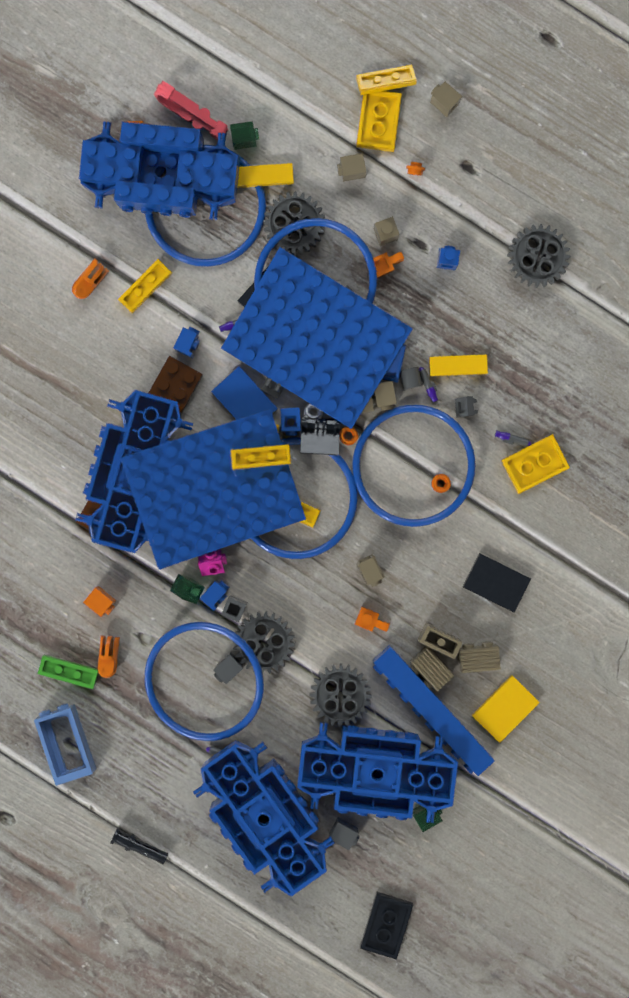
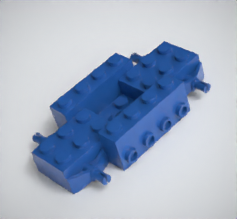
(131, 169)
(146, 423)
(348, 770)
(251, 791)

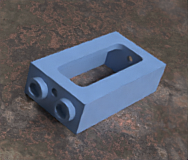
(51, 747)

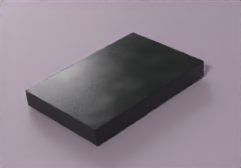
(496, 582)
(386, 925)

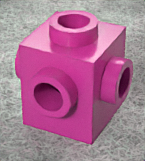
(212, 563)

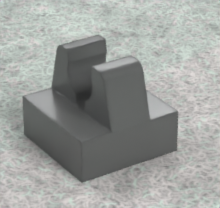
(272, 388)
(465, 406)

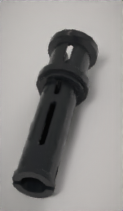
(130, 842)

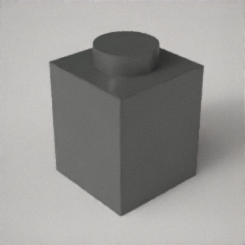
(234, 608)
(228, 668)
(344, 833)

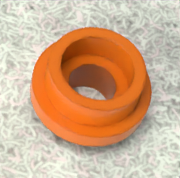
(415, 169)
(353, 431)
(447, 483)

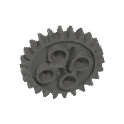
(307, 211)
(553, 261)
(278, 651)
(357, 695)

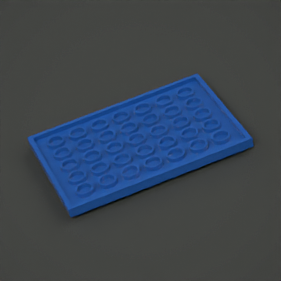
(316, 338)
(198, 502)

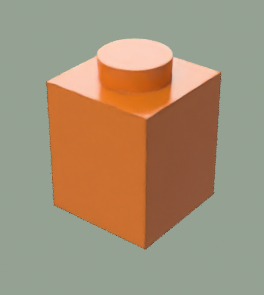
(100, 601)

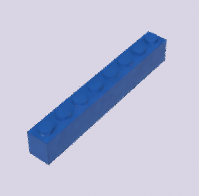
(429, 706)

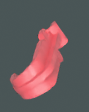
(188, 110)

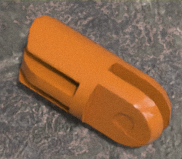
(89, 279)
(107, 662)

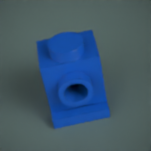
(448, 258)
(187, 341)
(290, 413)
(215, 594)

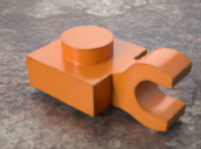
(384, 263)
(369, 619)

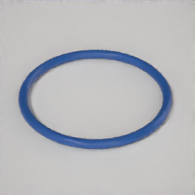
(324, 223)
(223, 259)
(423, 521)
(339, 535)
(241, 643)

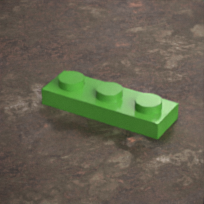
(68, 671)

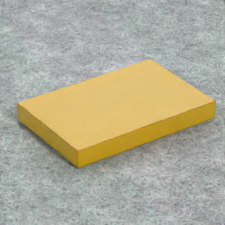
(379, 121)
(535, 464)
(505, 708)

